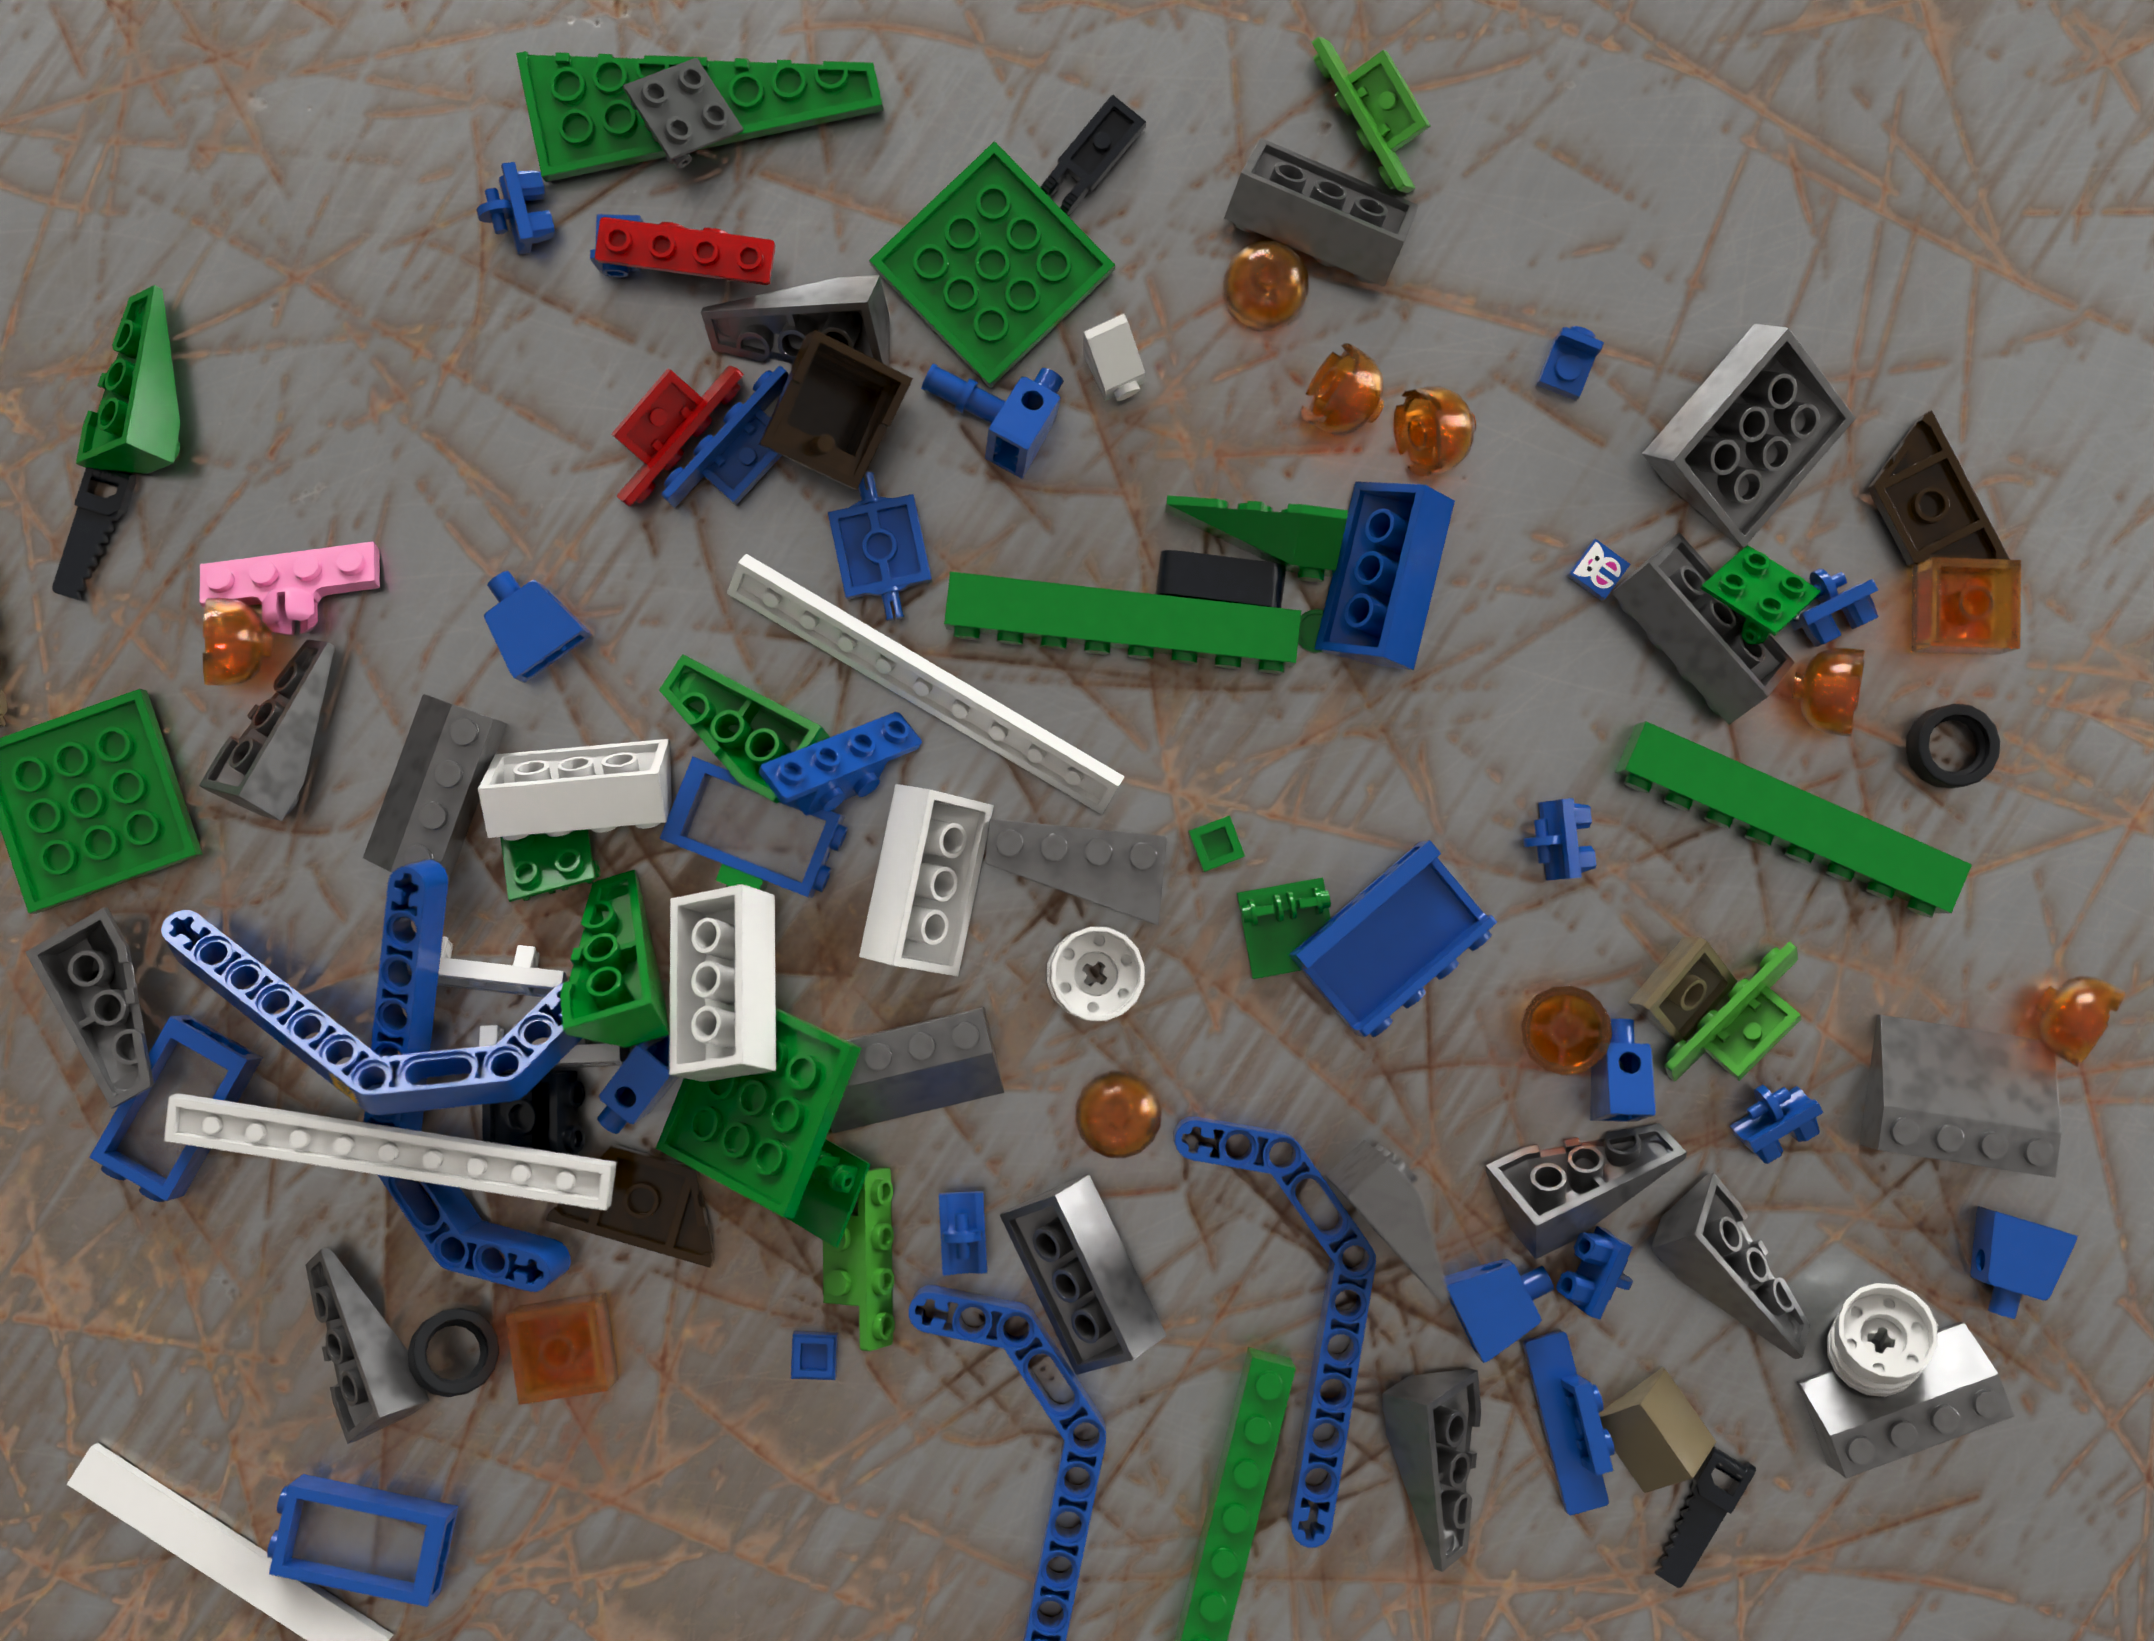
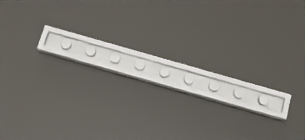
(924, 684)
(390, 1151)

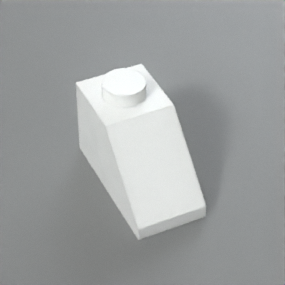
(1114, 358)

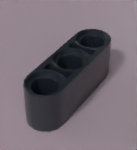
(1220, 578)

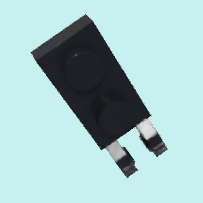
(1095, 151)

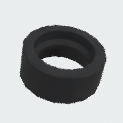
(1985, 737)
(487, 1360)

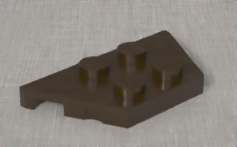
(1932, 501)
(652, 1207)

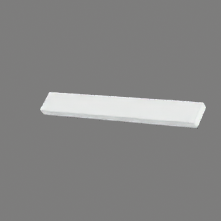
(217, 1550)

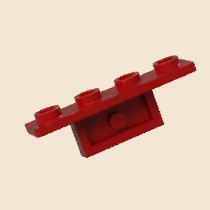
(685, 250)
(665, 422)

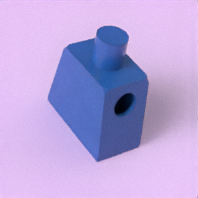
(1024, 422)
(530, 626)
(637, 1085)
(1620, 1093)
(2017, 1258)
(1496, 1304)

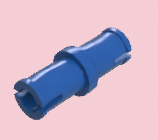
(962, 394)

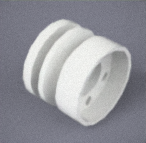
(1120, 968)
(1904, 1331)

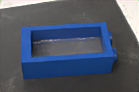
(752, 833)
(186, 1061)
(362, 1539)

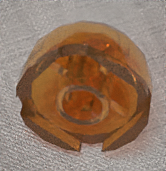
(1265, 285)
(1345, 392)
(1434, 429)
(233, 642)
(1831, 690)
(2076, 1016)
(1565, 1030)
(1118, 1114)

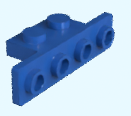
(733, 456)
(841, 765)
(1570, 1422)

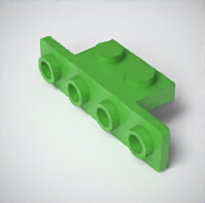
(1381, 106)
(1745, 1025)
(862, 1264)

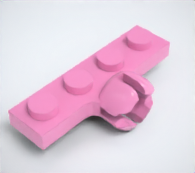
(292, 582)

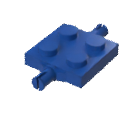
(880, 547)

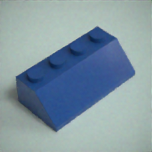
(1385, 573)

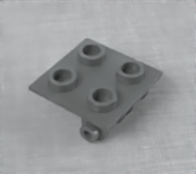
(682, 110)

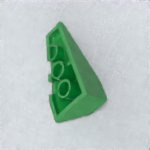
(139, 409)
(1299, 537)
(737, 722)
(615, 973)

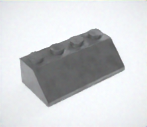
(1321, 212)
(1701, 631)
(434, 786)
(919, 1069)
(1083, 1276)
(1947, 1400)

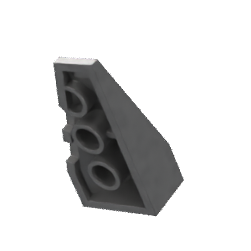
(778, 321)
(273, 754)
(97, 997)
(1572, 1187)
(1715, 1256)
(366, 1353)
(1430, 1437)

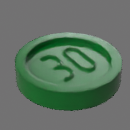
(1309, 629)

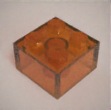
(1966, 606)
(562, 1348)

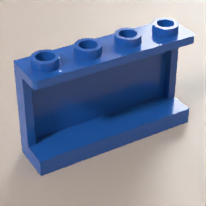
(1393, 941)

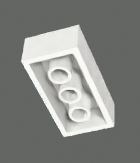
(722, 984)

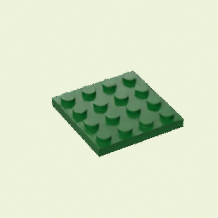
(992, 264)
(91, 802)
(765, 1127)

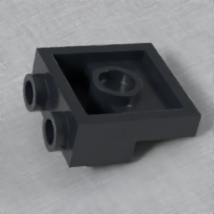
(540, 1119)

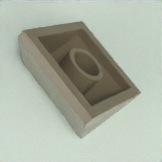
(1683, 988)
(1657, 1433)

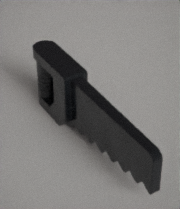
(90, 528)
(1703, 1515)

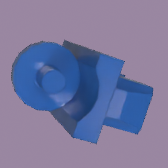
(517, 189)
(1854, 602)
(1558, 839)
(1775, 1117)
(963, 1233)
(1598, 1273)

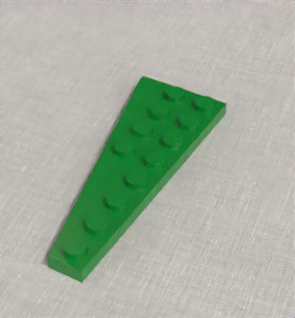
(588, 123)

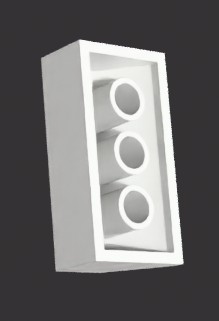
(577, 789)
(926, 880)

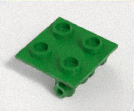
(1760, 592)
(547, 863)
(1279, 921)
(831, 1193)

